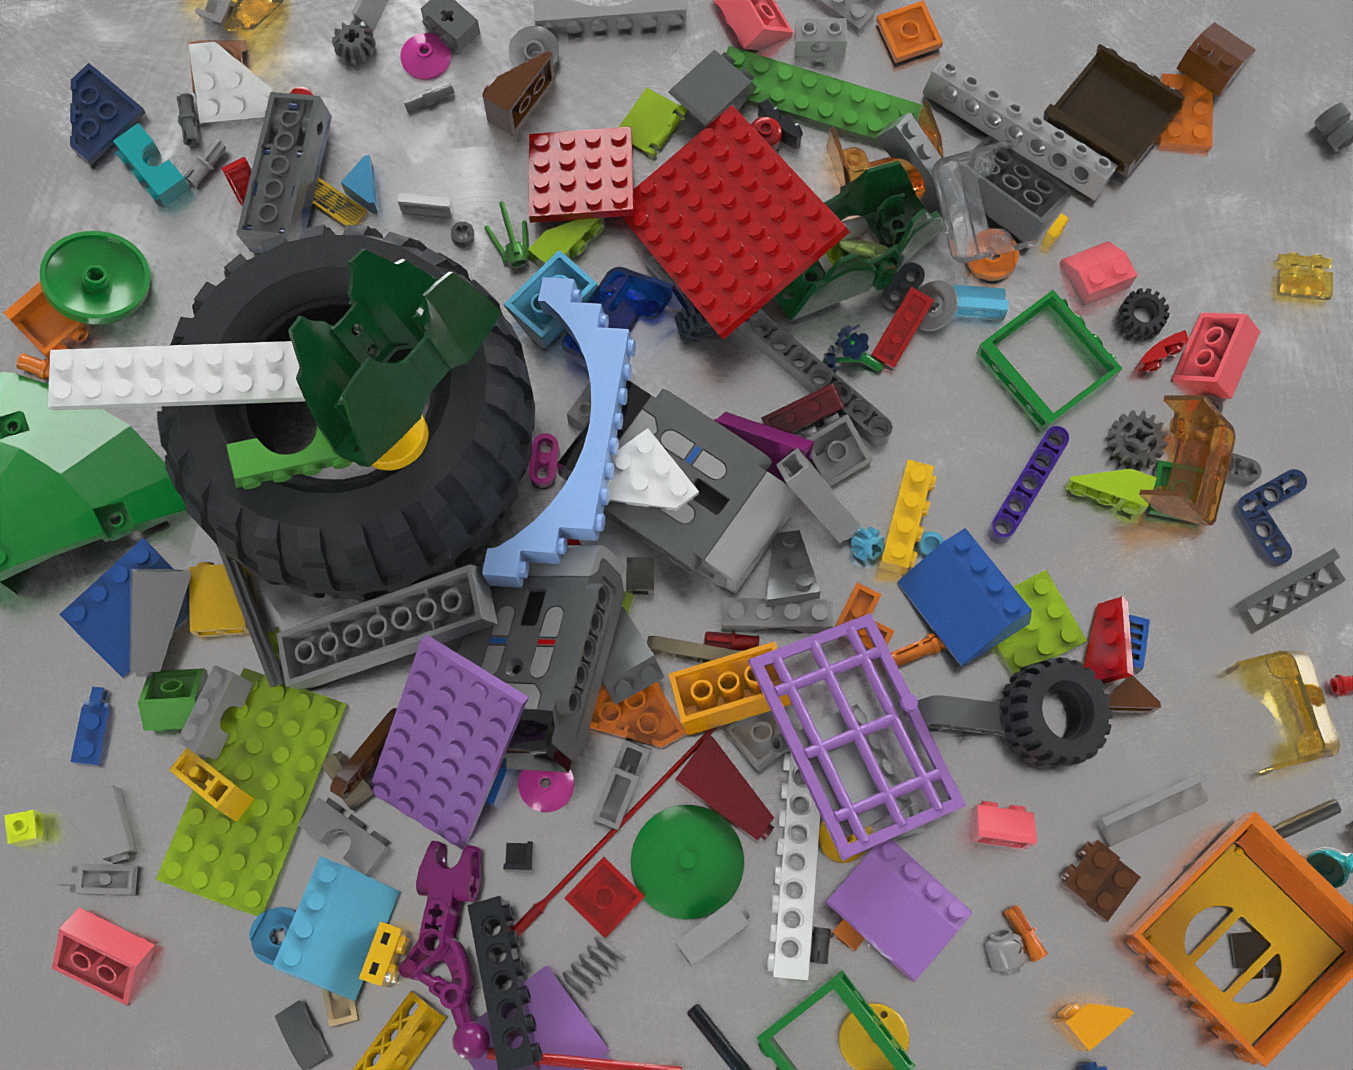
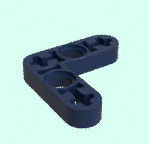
(1261, 515)

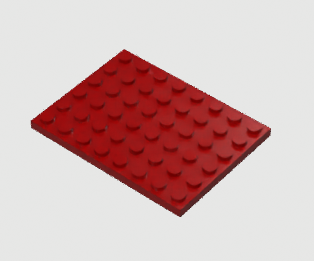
(731, 221)

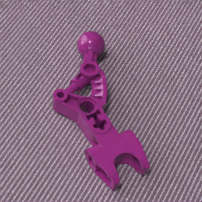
(445, 893)

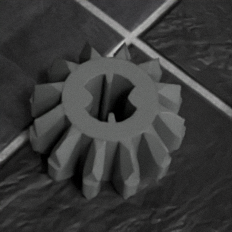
(353, 42)

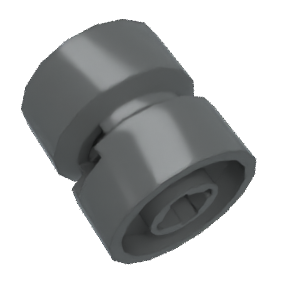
(1337, 125)

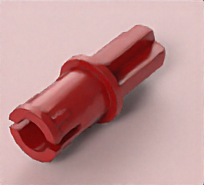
(731, 640)

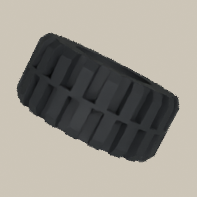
(1085, 705)

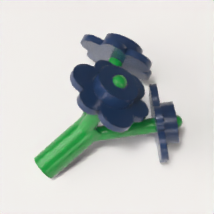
(854, 350)

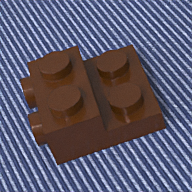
(1099, 879)

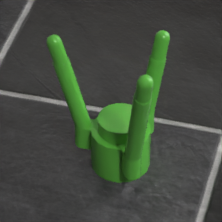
(515, 253)

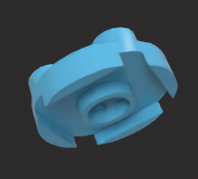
(262, 931)

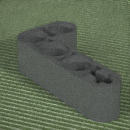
(961, 714)

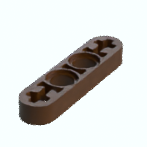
(363, 759)

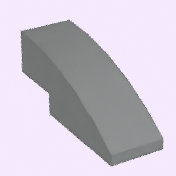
(621, 784)

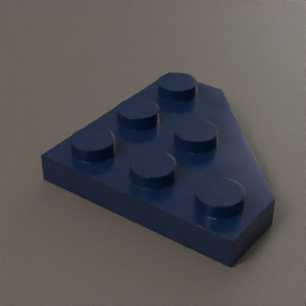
(98, 113)

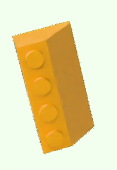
(722, 691)

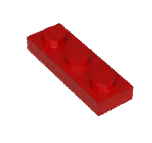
(902, 327)

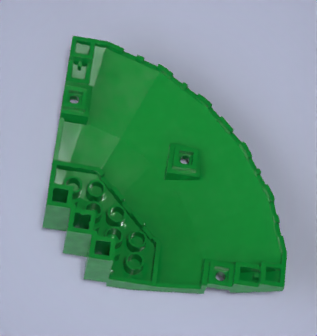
(70, 479)

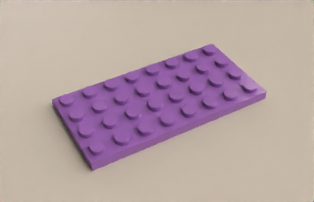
(446, 741)

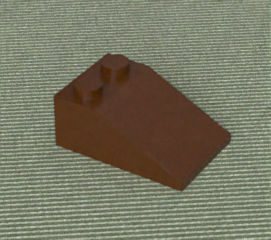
(1215, 58)
(517, 92)

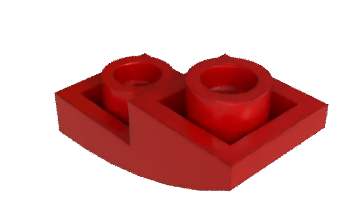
(1158, 353)

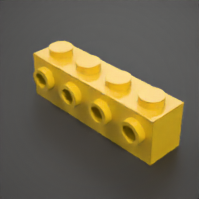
(906, 517)

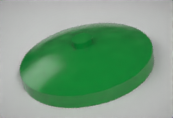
(95, 277)
(687, 862)

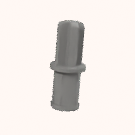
(205, 163)

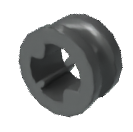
(465, 242)

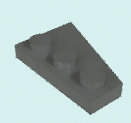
(790, 571)

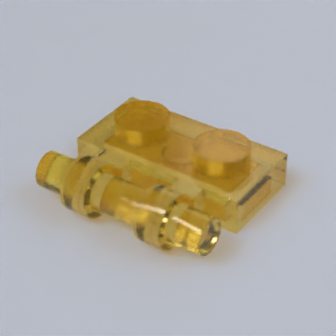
(1304, 283)

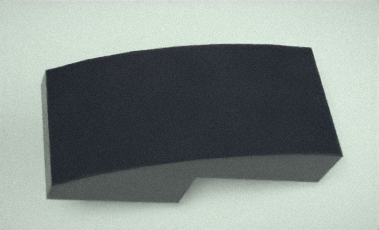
(791, 131)

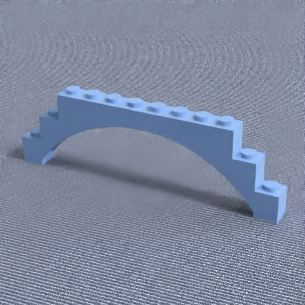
(581, 502)

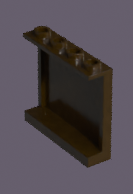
(1116, 109)

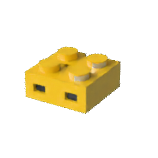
(384, 955)

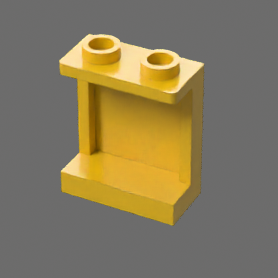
(213, 602)

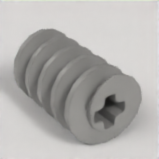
(592, 966)

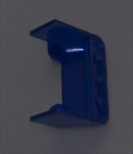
(625, 298)

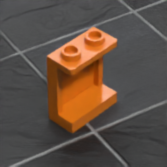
(44, 324)

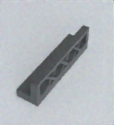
(1291, 580)

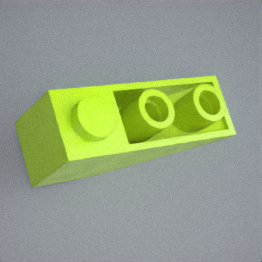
(568, 238)
(1114, 488)

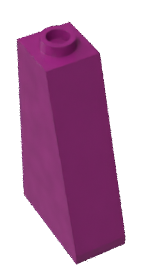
(769, 440)

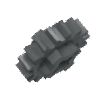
(1144, 430)

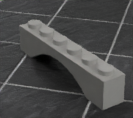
(576, 17)

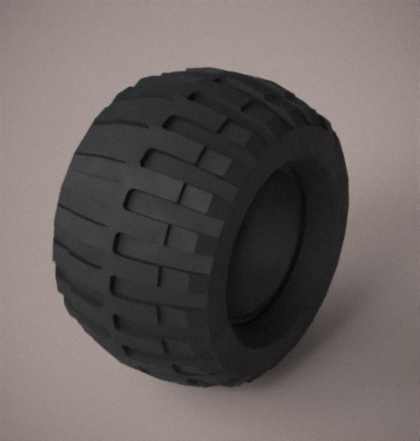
(369, 527)

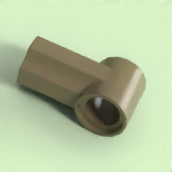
(332, 766)

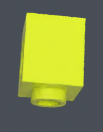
(25, 828)

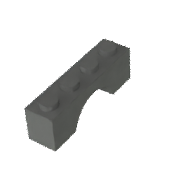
(907, 141)

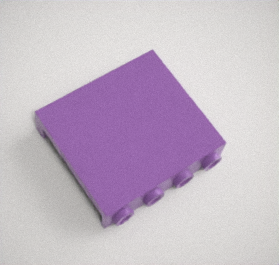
(559, 1024)

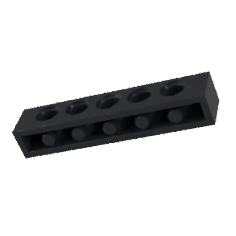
(483, 918)

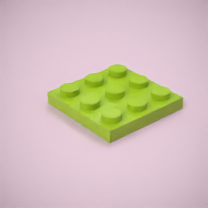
(1050, 629)

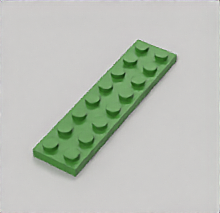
(821, 98)

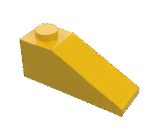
(211, 785)

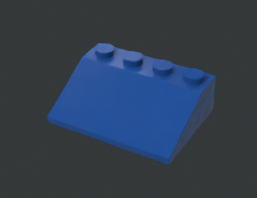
(965, 598)
(103, 609)

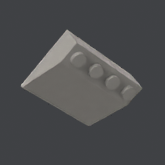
(853, 769)

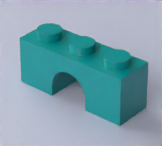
(163, 180)

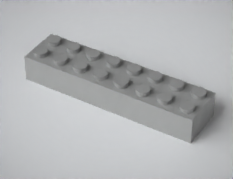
(386, 628)

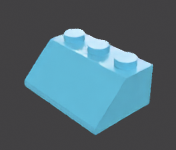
(525, 306)

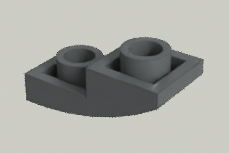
(301, 1036)

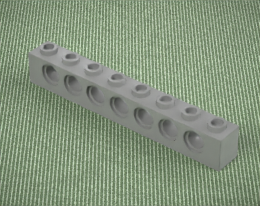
(1010, 121)

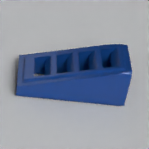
(1140, 652)

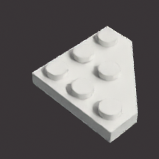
(225, 85)
(649, 476)

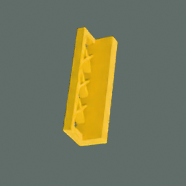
(412, 1036)

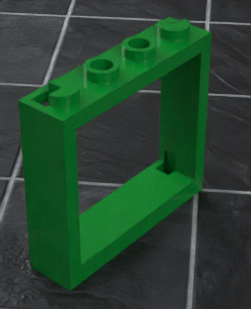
(1016, 384)
(859, 1008)

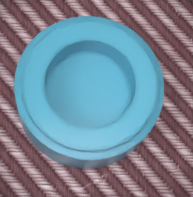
(928, 543)

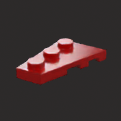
(1110, 642)

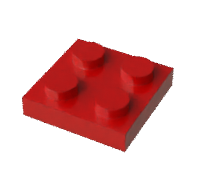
(604, 897)

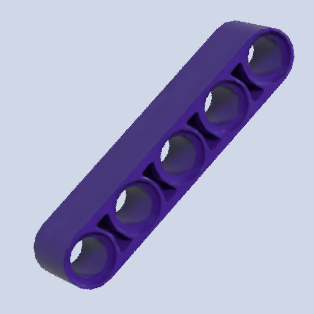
(1033, 473)

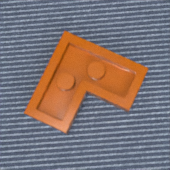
(860, 603)

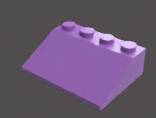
(899, 908)

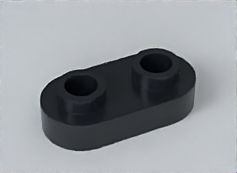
(901, 286)

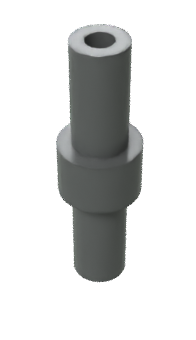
(429, 97)

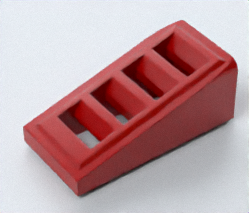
(238, 177)

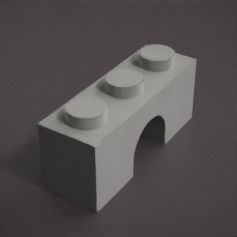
(202, 727)
(365, 849)

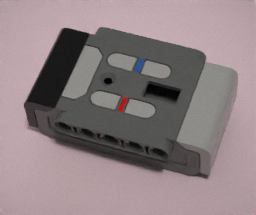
(737, 504)
(554, 650)

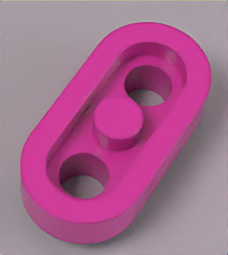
(544, 461)

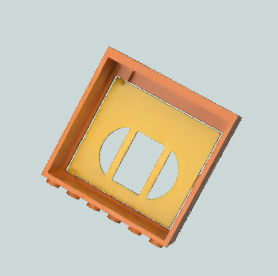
(1270, 910)

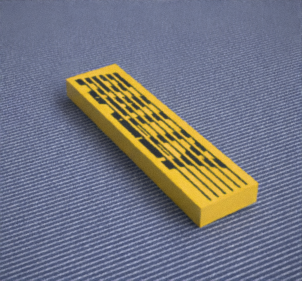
(337, 205)

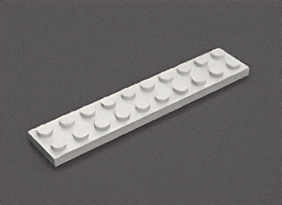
(173, 376)

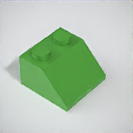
(169, 698)

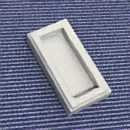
(425, 205)

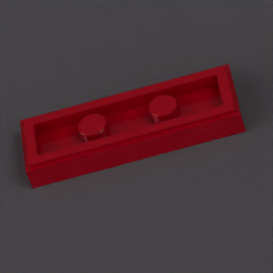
(806, 410)

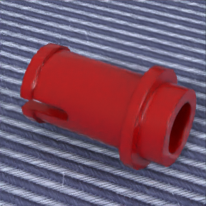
(1341, 685)

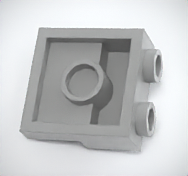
(836, 448)

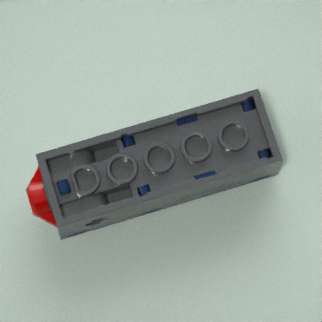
(285, 168)

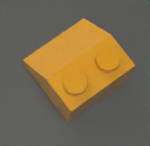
(1089, 1023)

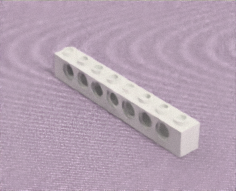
(798, 966)

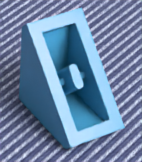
(361, 184)

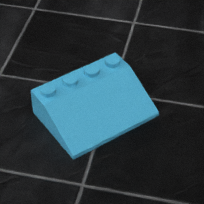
(335, 928)

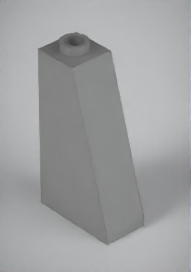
(818, 496)
(154, 609)

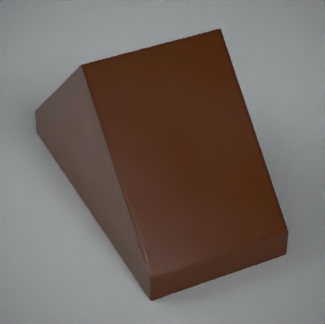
(1132, 697)

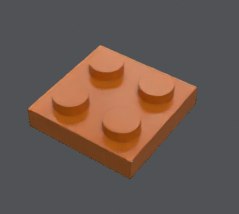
(909, 31)

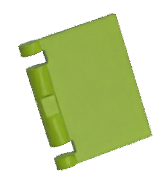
(652, 121)

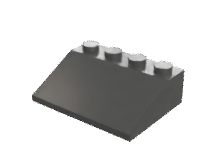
(1021, 193)

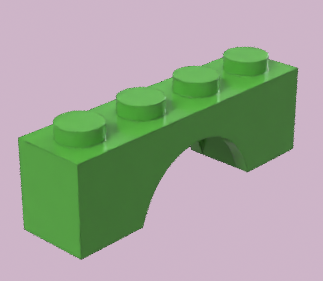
(255, 464)

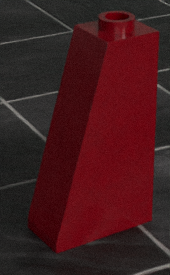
(723, 789)

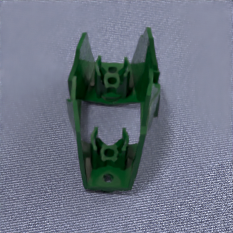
(895, 220)
(395, 306)

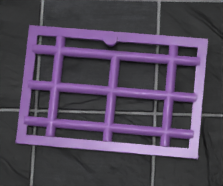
(856, 733)

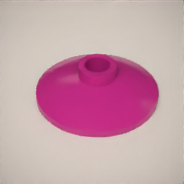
(425, 65)
(548, 798)

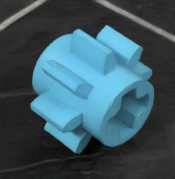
(867, 543)

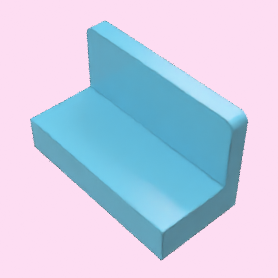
(981, 302)

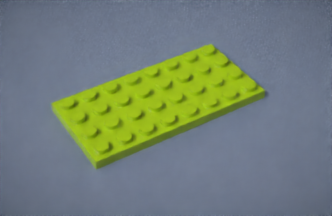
(276, 759)

